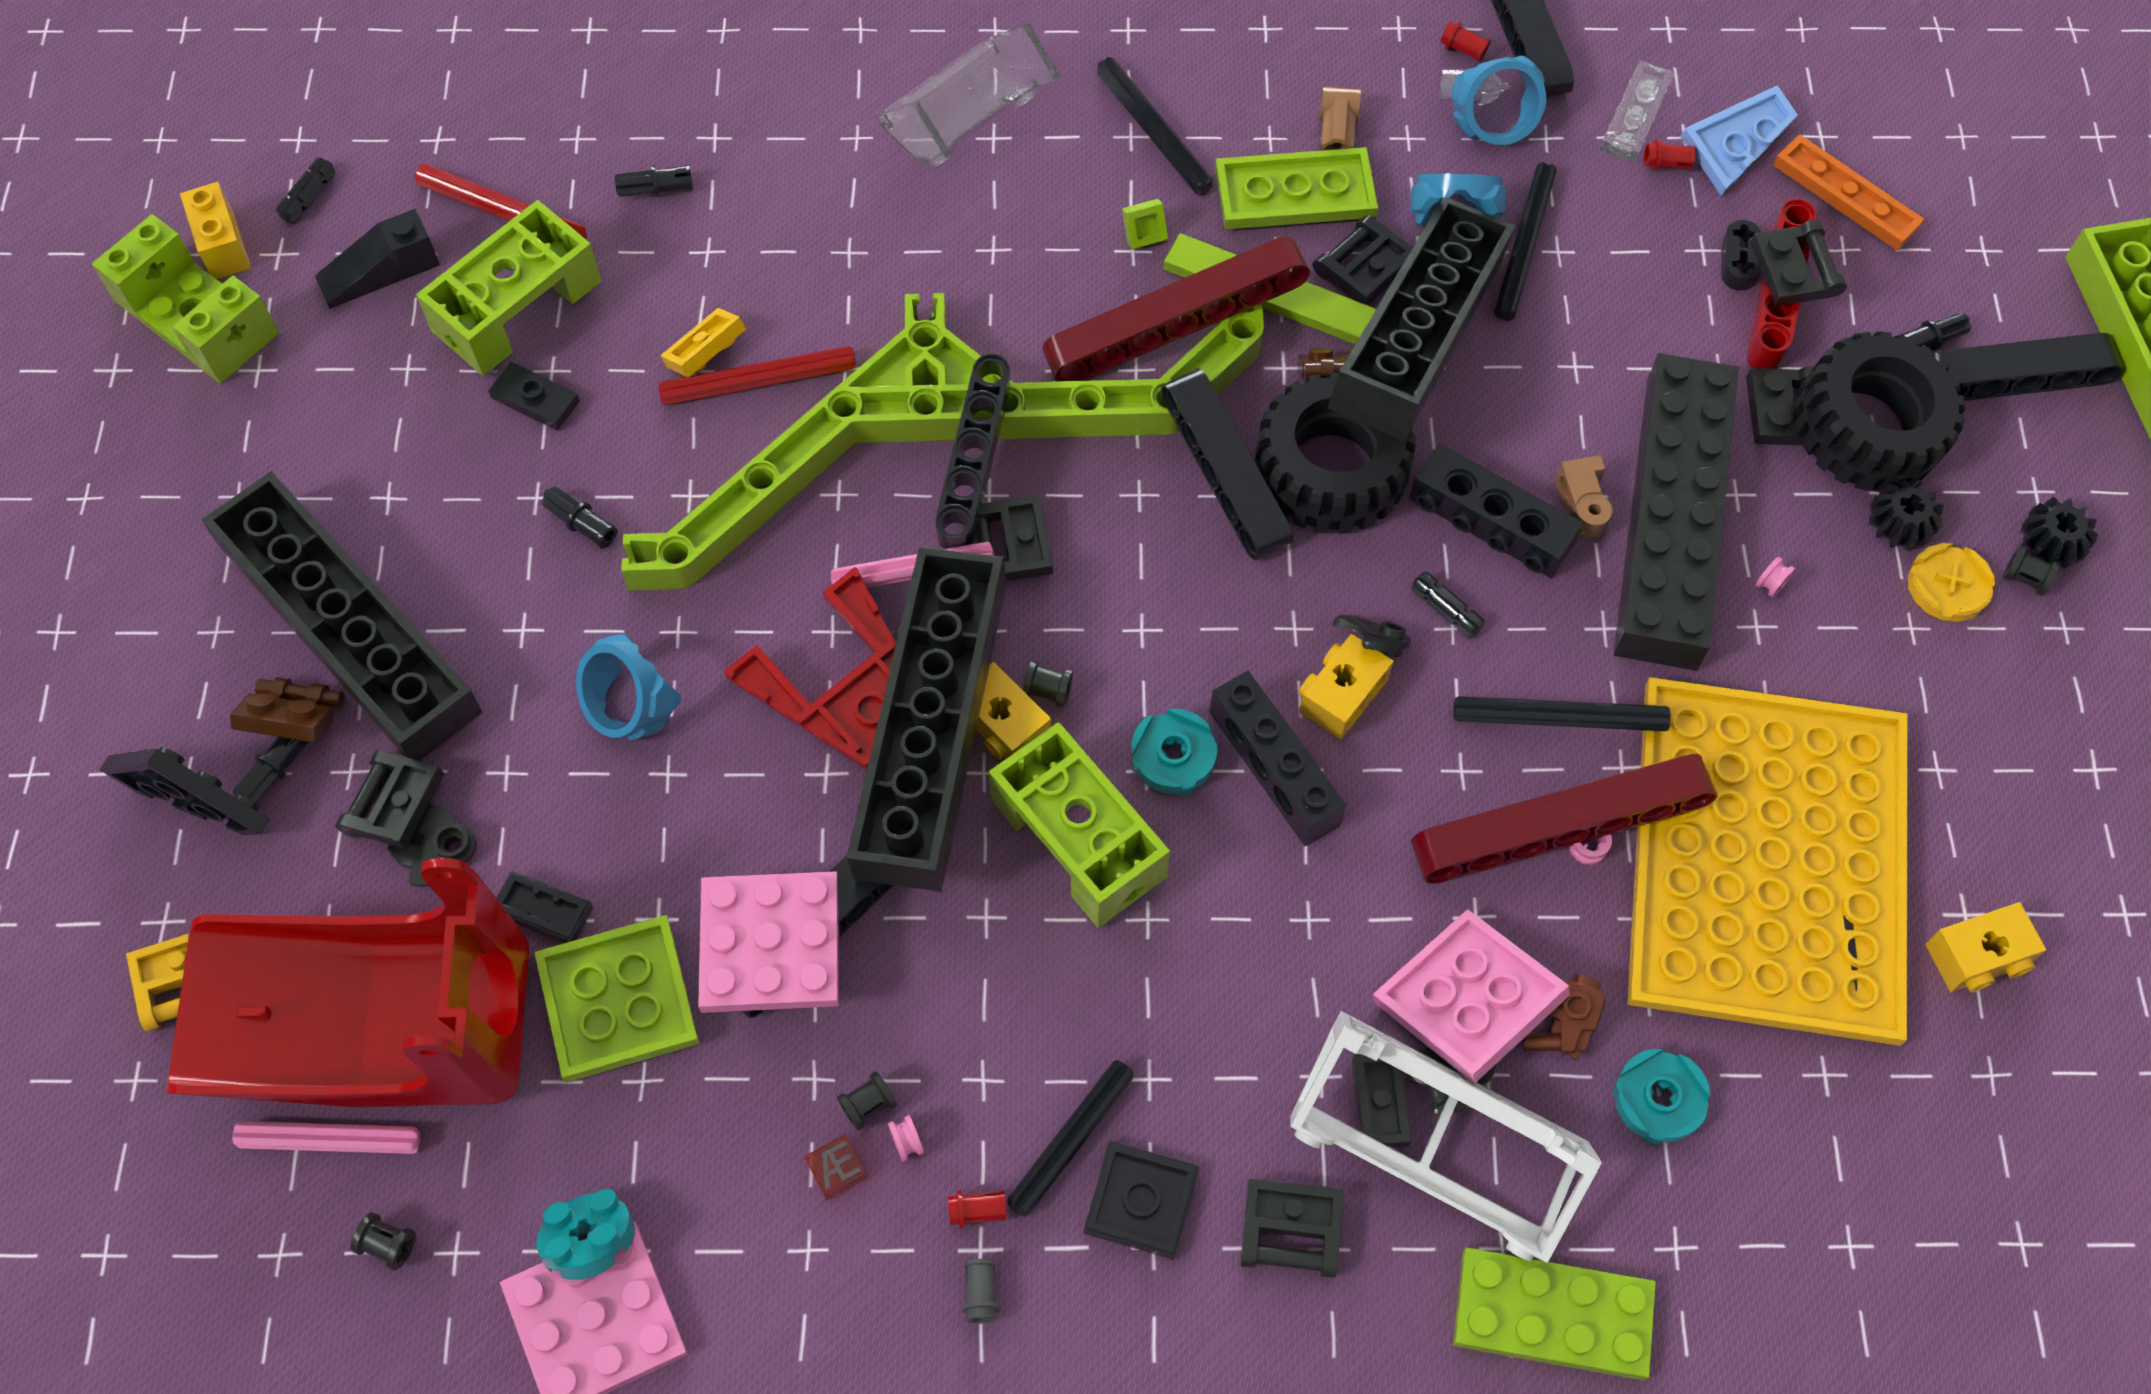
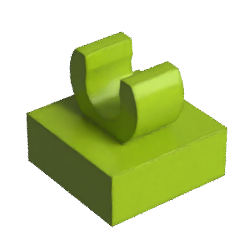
(1145, 223)

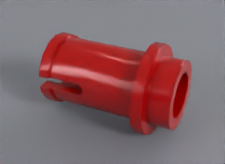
(1465, 41)
(1668, 156)
(976, 1208)

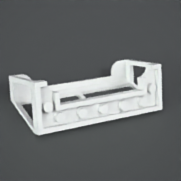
(1523, 1236)

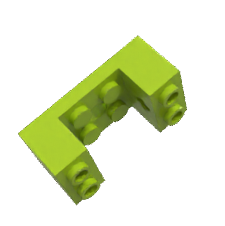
(160, 282)
(472, 304)
(1110, 855)

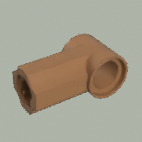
(1339, 115)

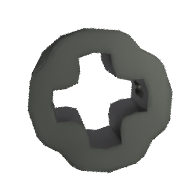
(2031, 570)
(1048, 683)
(867, 1101)
(383, 1241)

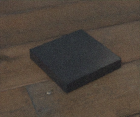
(1141, 1200)

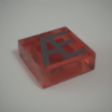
(835, 1167)

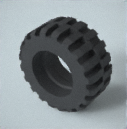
(1902, 378)
(1321, 495)

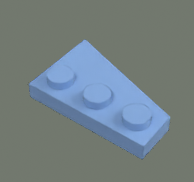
(1739, 136)

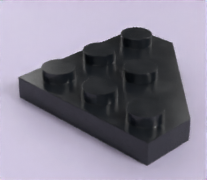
(162, 775)

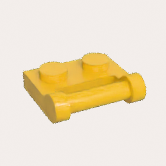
(154, 972)

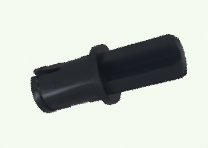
(653, 181)
(1935, 333)
(579, 517)
(268, 768)

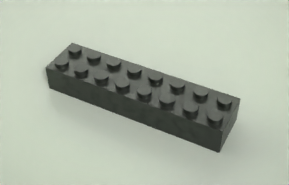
(1421, 319)
(1677, 513)
(343, 617)
(928, 720)

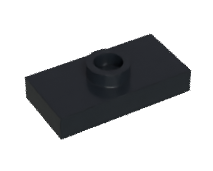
(534, 395)
(544, 907)

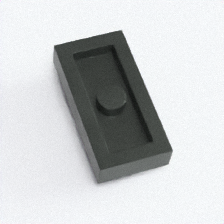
(1381, 1101)

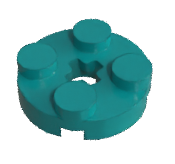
(1176, 775)
(1653, 1120)
(608, 1230)

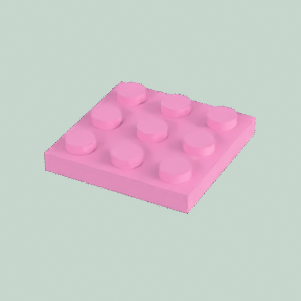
(769, 942)
(1471, 995)
(594, 1329)

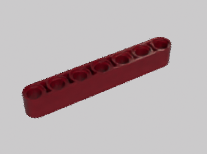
(1176, 310)
(1563, 818)

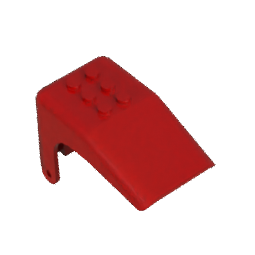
(357, 1004)

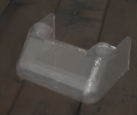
(967, 93)

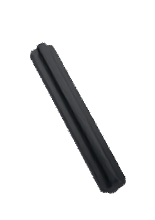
(1070, 1138)

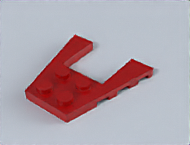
(851, 708)

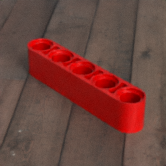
(1775, 326)

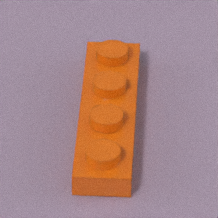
(1848, 192)

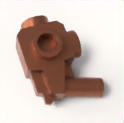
(1573, 1020)

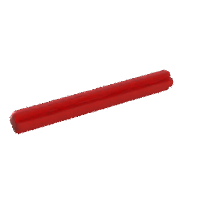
(476, 195)
(757, 375)

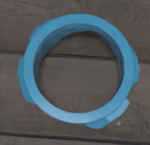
(1532, 102)
(1481, 190)
(601, 667)

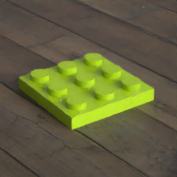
(616, 998)

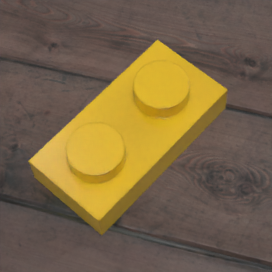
(703, 342)

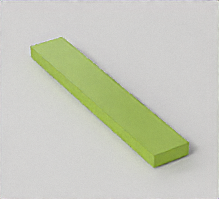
(1305, 304)

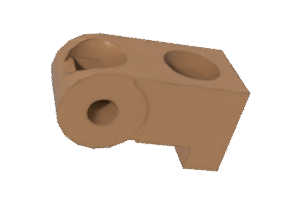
(1581, 494)

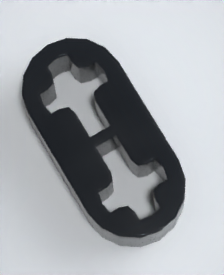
(1733, 253)

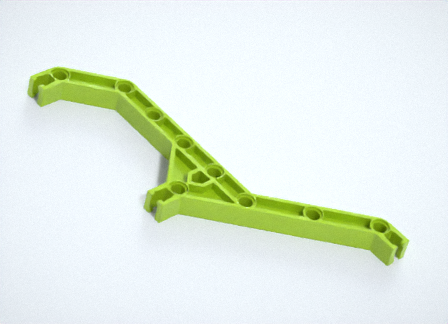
(887, 407)

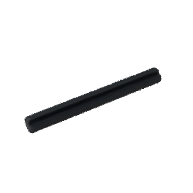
(1155, 126)
(1525, 241)
(1562, 713)

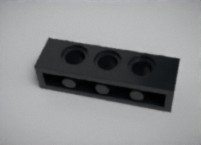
(1487, 491)
(1277, 758)

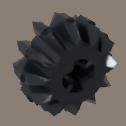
(1906, 515)
(2059, 532)

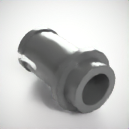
(980, 1291)

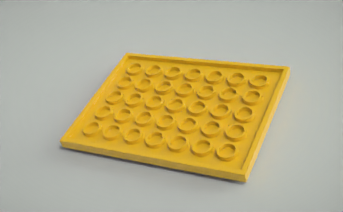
(1752, 891)

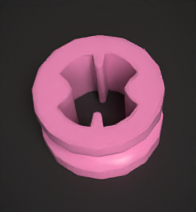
(1775, 577)
(1590, 857)
(905, 1138)

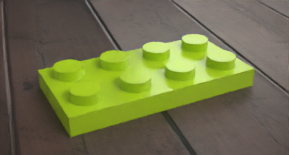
(1295, 188)
(1555, 1314)

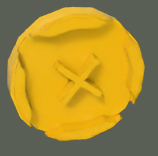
(1951, 582)

